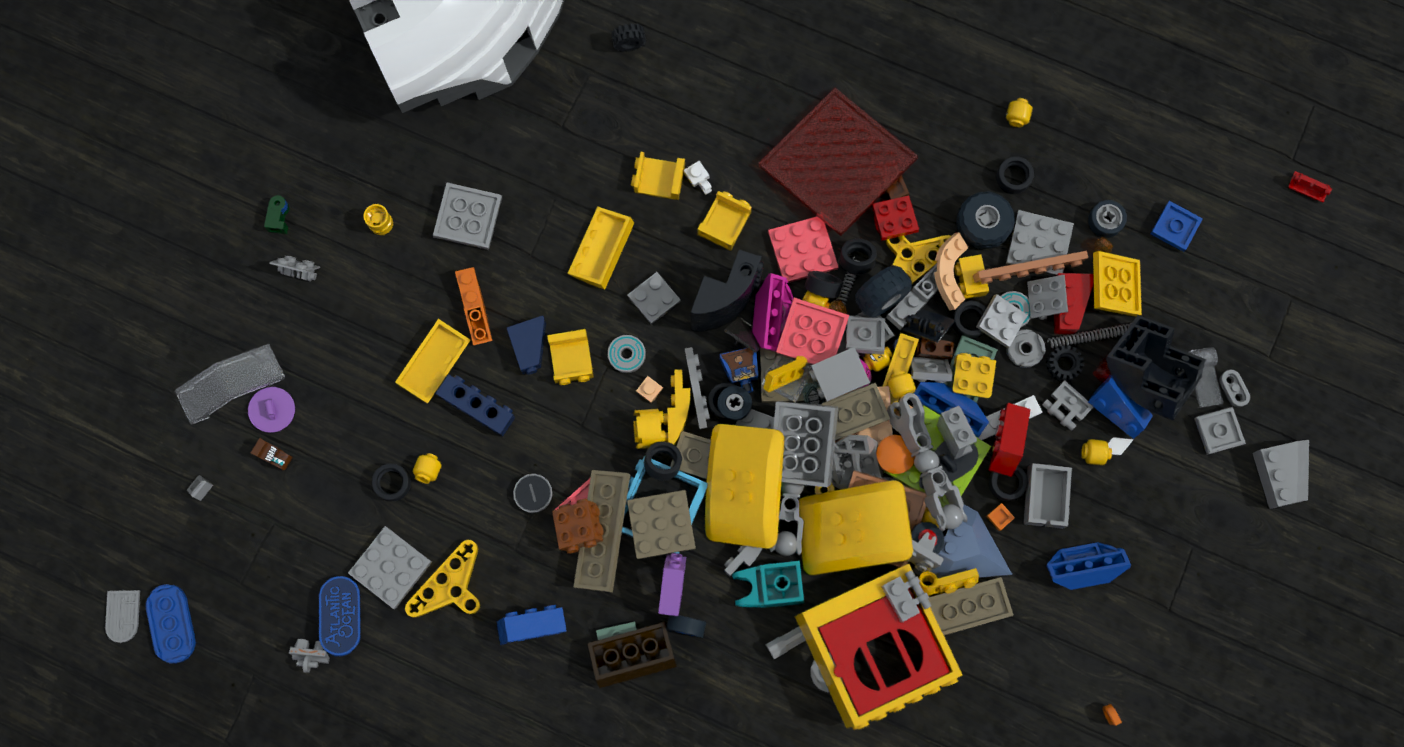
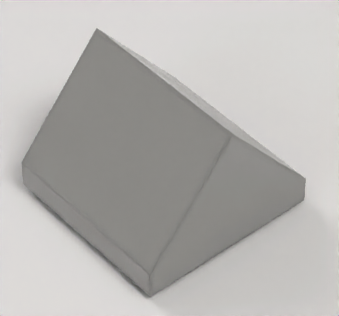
(199, 488)

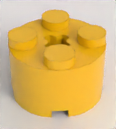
(648, 427)

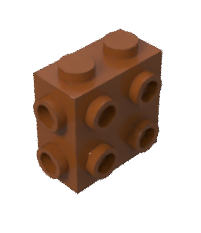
(578, 525)

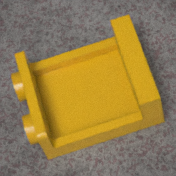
(725, 220)

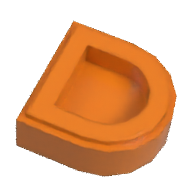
(1111, 715)

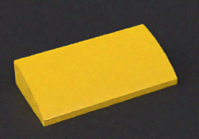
(601, 247)
(432, 361)

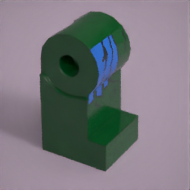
(276, 215)

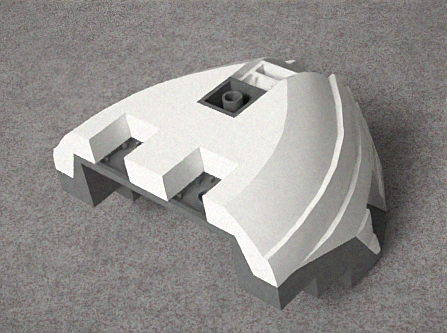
(453, 44)

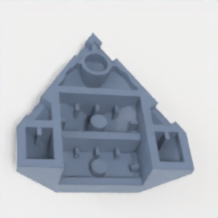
(971, 548)

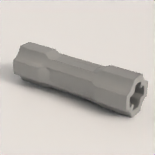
(786, 642)

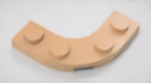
(944, 277)

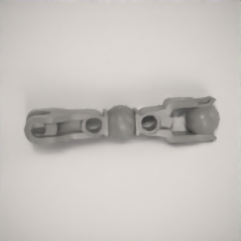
(913, 429)
(787, 542)

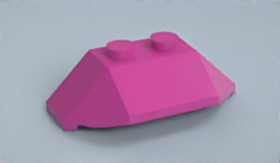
(771, 311)

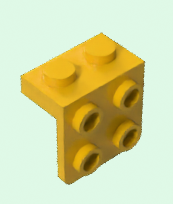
(973, 375)

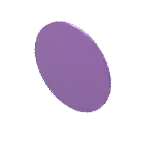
(271, 409)

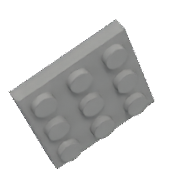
(467, 216)
(1038, 238)
(390, 567)

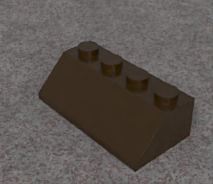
(631, 655)

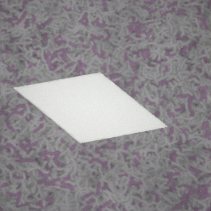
(1119, 445)

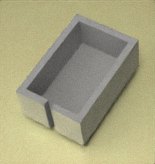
(1047, 496)

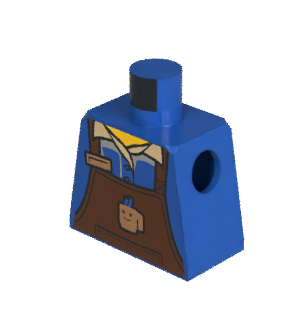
(741, 367)

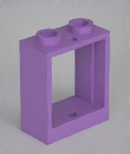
(672, 584)

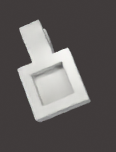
(698, 176)

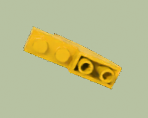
(677, 416)

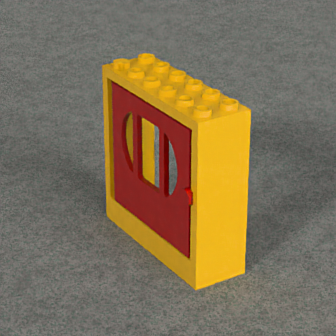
(865, 624)

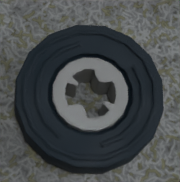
(738, 412)

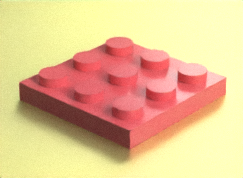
(802, 249)
(812, 332)

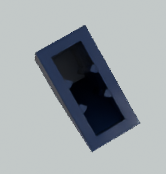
(528, 343)

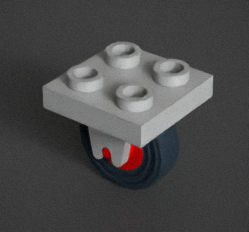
(927, 543)

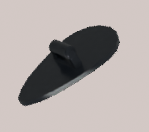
(954, 468)

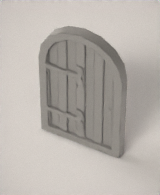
(122, 615)

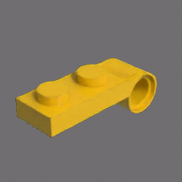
(949, 583)

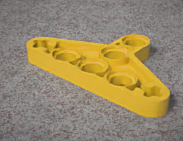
(919, 254)
(442, 592)

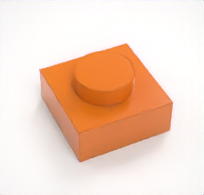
(1000, 517)

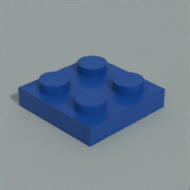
(1176, 226)

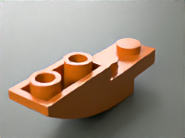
(473, 306)

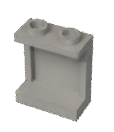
(839, 374)
(956, 432)

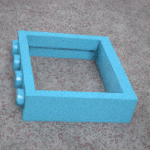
(635, 482)

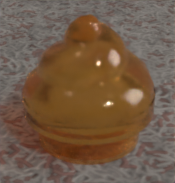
(1103, 245)
(838, 306)

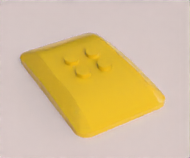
(744, 485)
(855, 528)

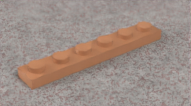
(1037, 266)

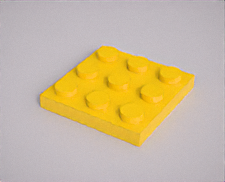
(1117, 284)

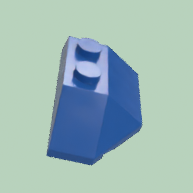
(942, 398)
(1087, 565)

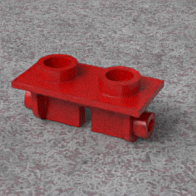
(1309, 186)

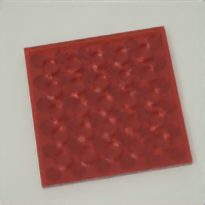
(838, 161)

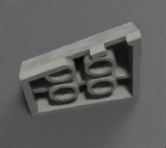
(1284, 473)

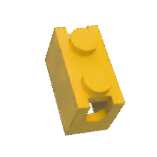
(965, 270)

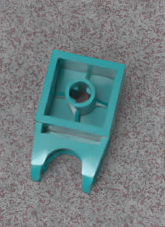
(765, 582)

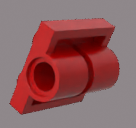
(895, 218)

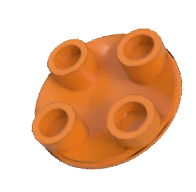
(894, 455)

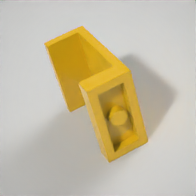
(658, 177)
(570, 357)

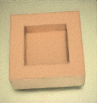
(649, 389)

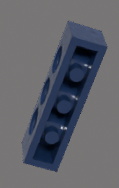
(498, 424)

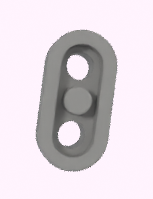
(1236, 387)

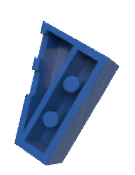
(1120, 408)
(531, 624)

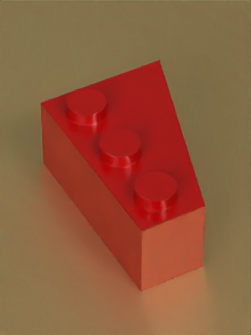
(1078, 292)
(1010, 439)

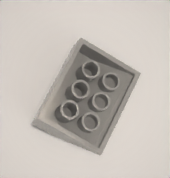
(808, 442)

